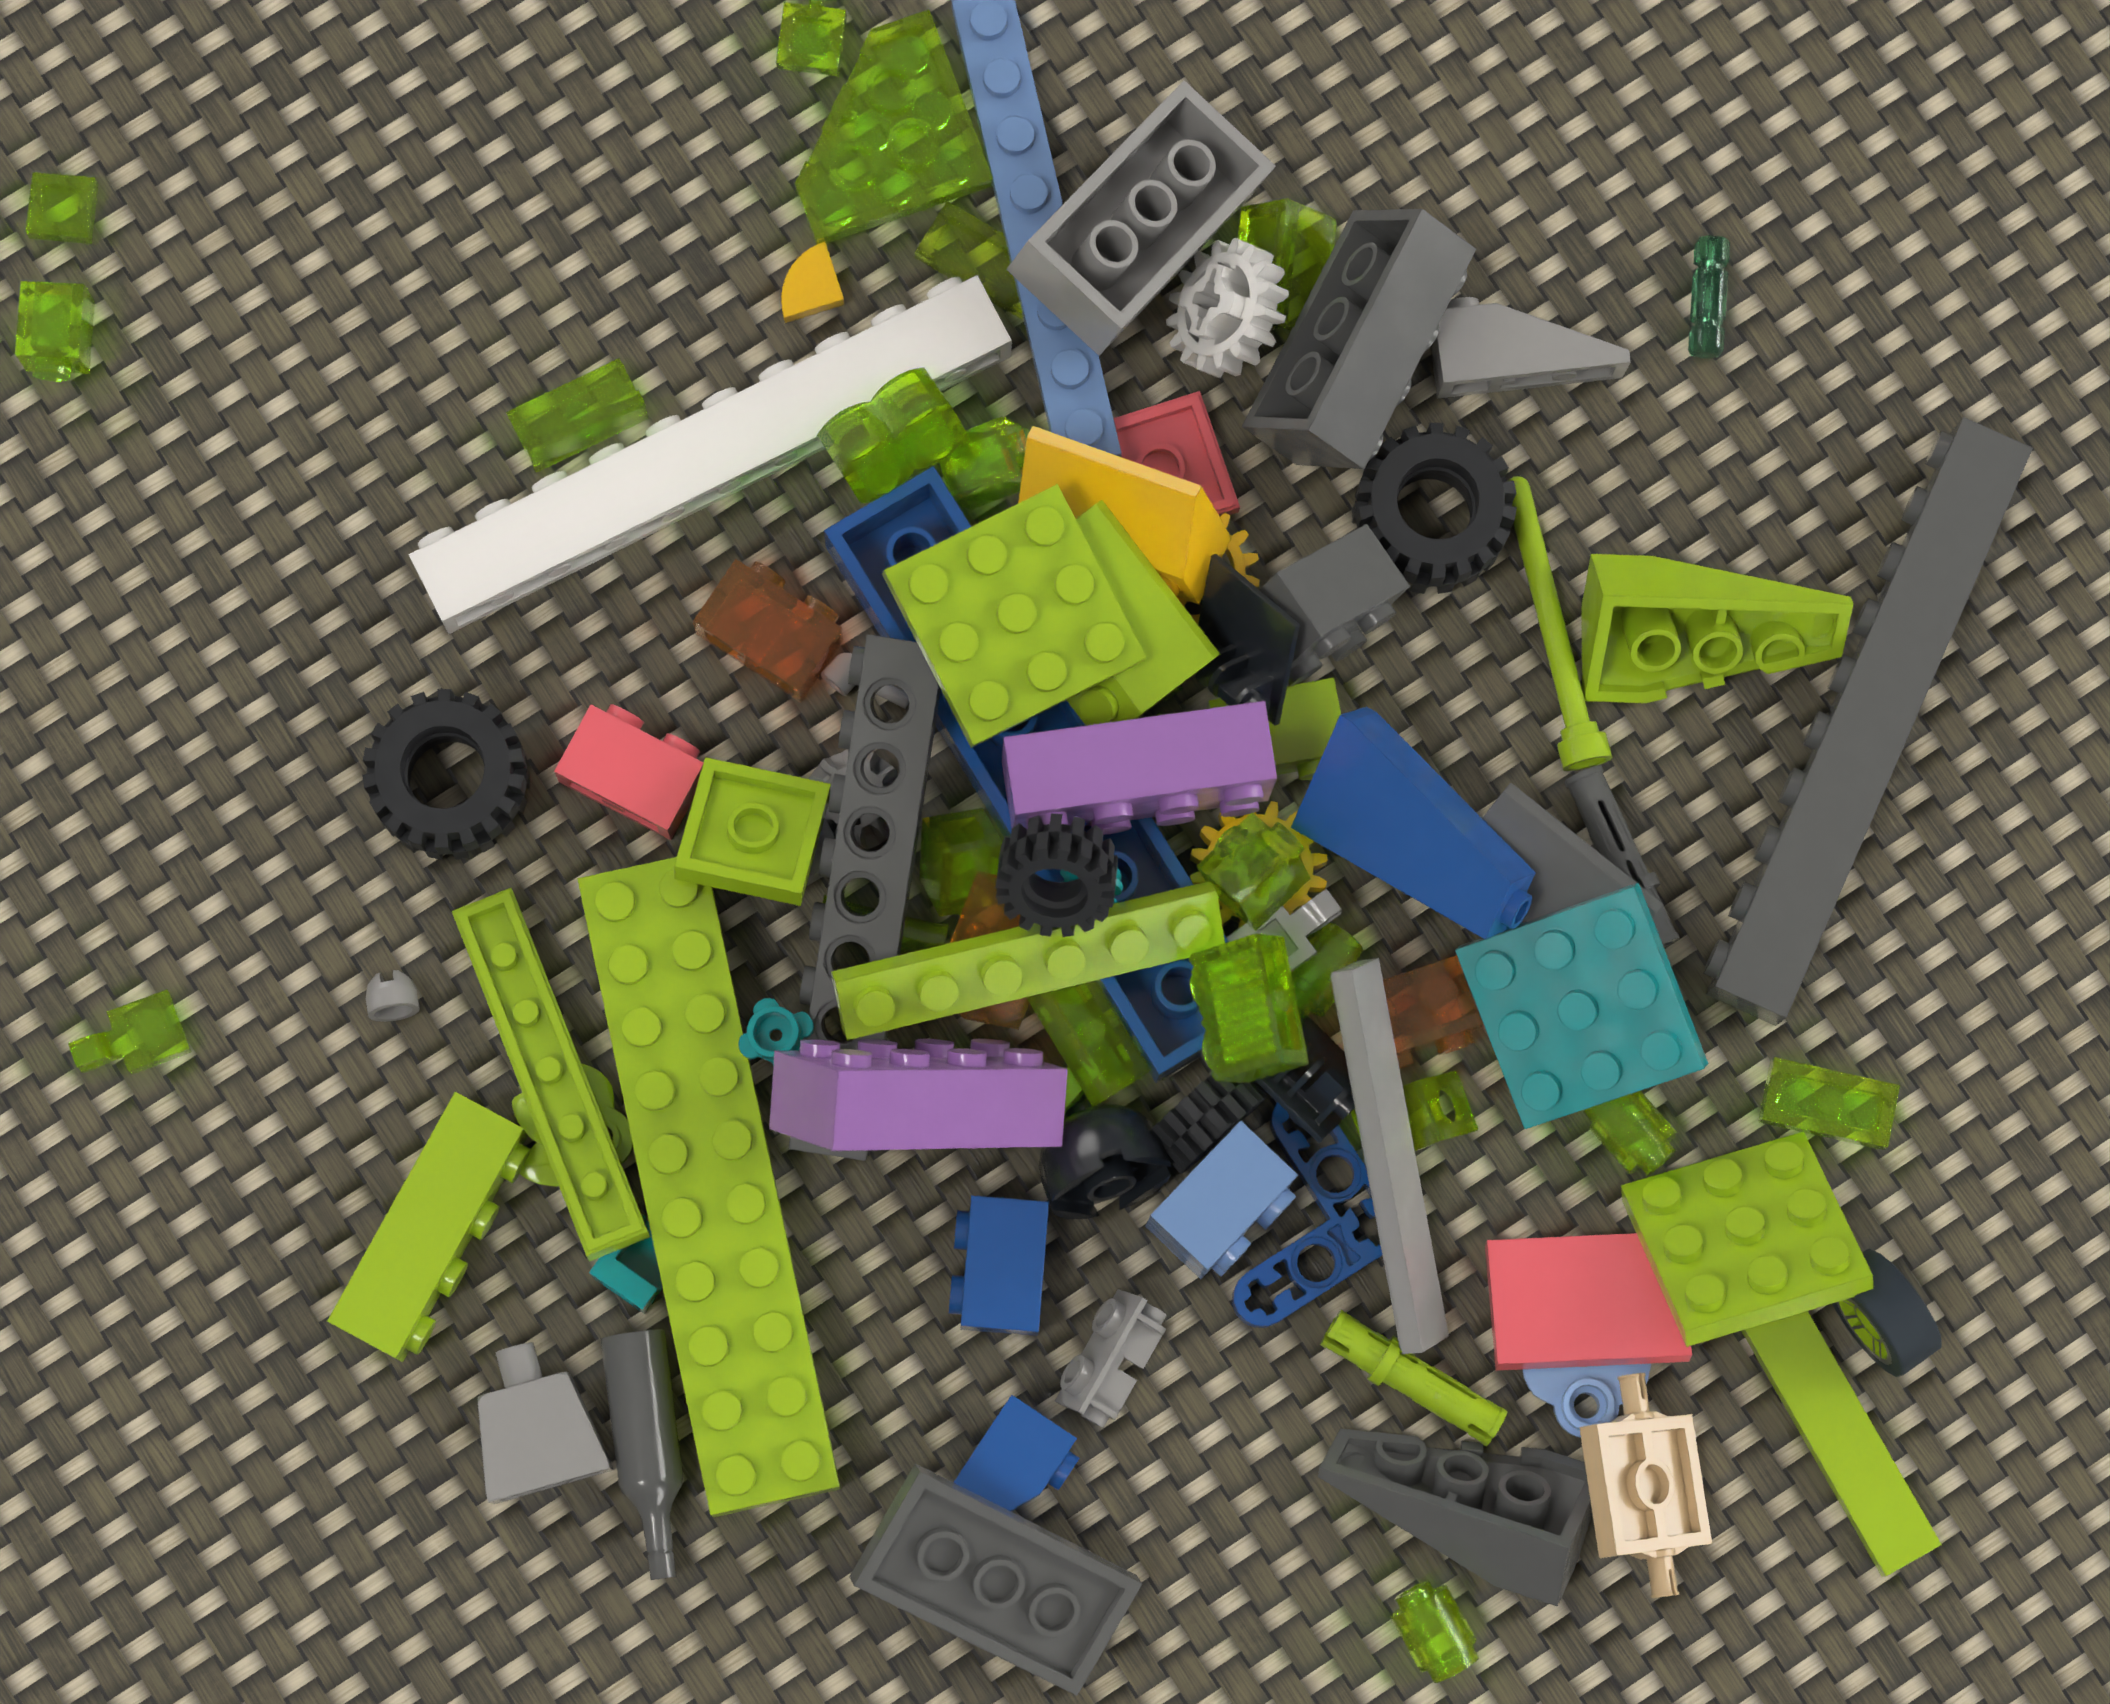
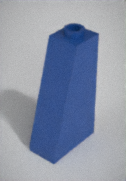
(1410, 828)

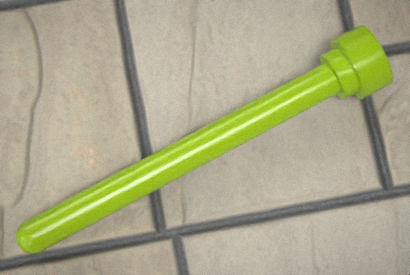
(1581, 741)

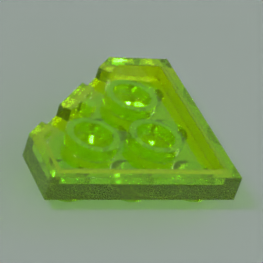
(892, 137)

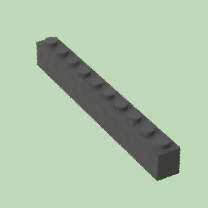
(1868, 721)

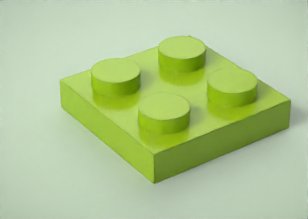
(752, 831)

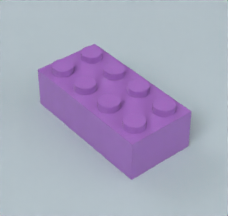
(1143, 768)
(917, 1096)

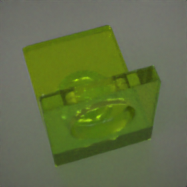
(1425, 1113)

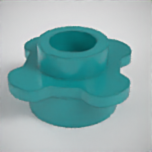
(770, 1017)

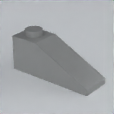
(1507, 350)

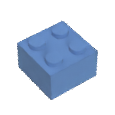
(1222, 1201)

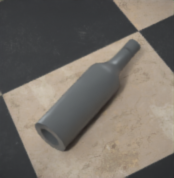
(645, 1436)

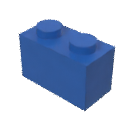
(1002, 1265)

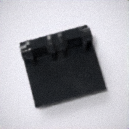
(1252, 638)
(1317, 1093)

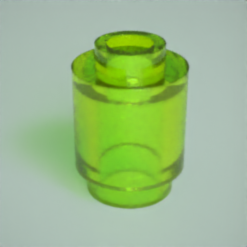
(1312, 979)
(1633, 1132)
(1434, 1630)

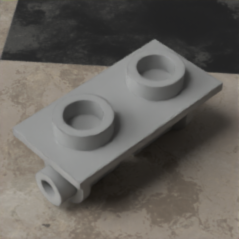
(1122, 1330)

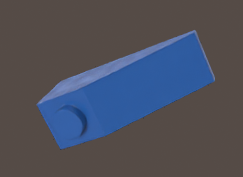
(1018, 1457)

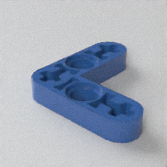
(1334, 1234)

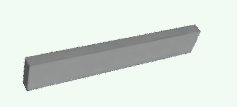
(1389, 1155)

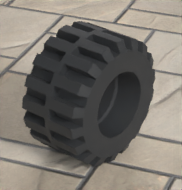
(1467, 469)
(415, 731)

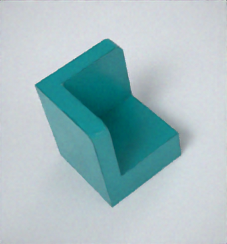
(631, 1273)

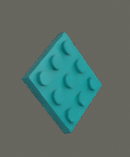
(1582, 1006)

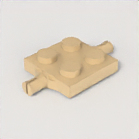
(1646, 1485)

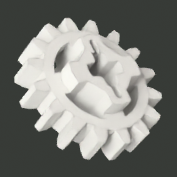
(1227, 308)

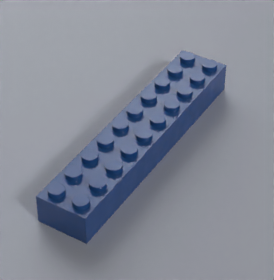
(918, 514)

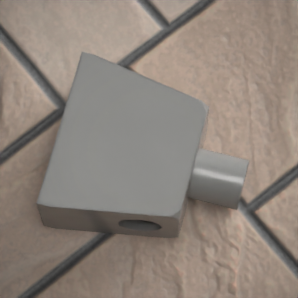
(535, 1430)

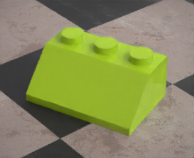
(1162, 625)

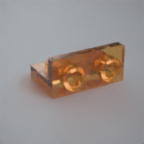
(1431, 1009)

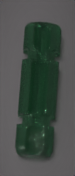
(1709, 296)

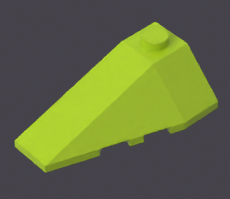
(1681, 624)

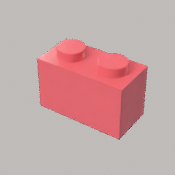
(631, 769)

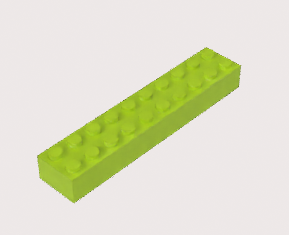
(708, 1189)

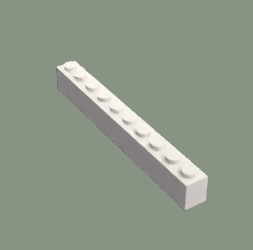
(702, 457)

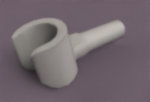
(837, 675)

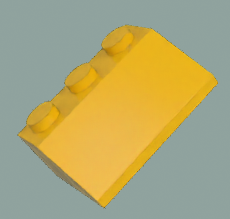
(1160, 512)

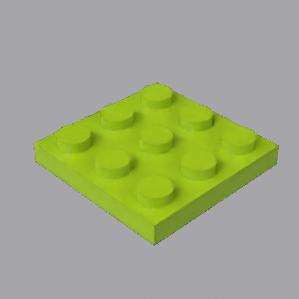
(1014, 615)
(1746, 1238)

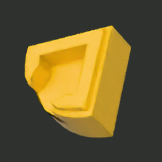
(810, 285)

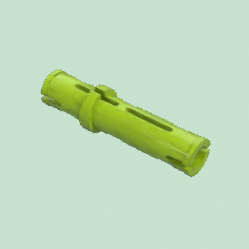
(1413, 1377)

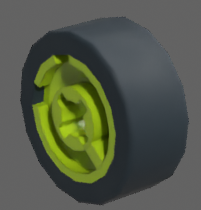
(1890, 1319)

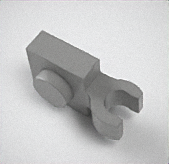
(1297, 927)

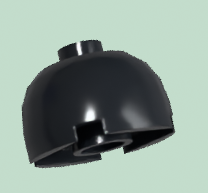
(1102, 1156)

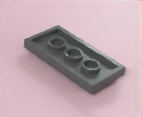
(995, 1579)

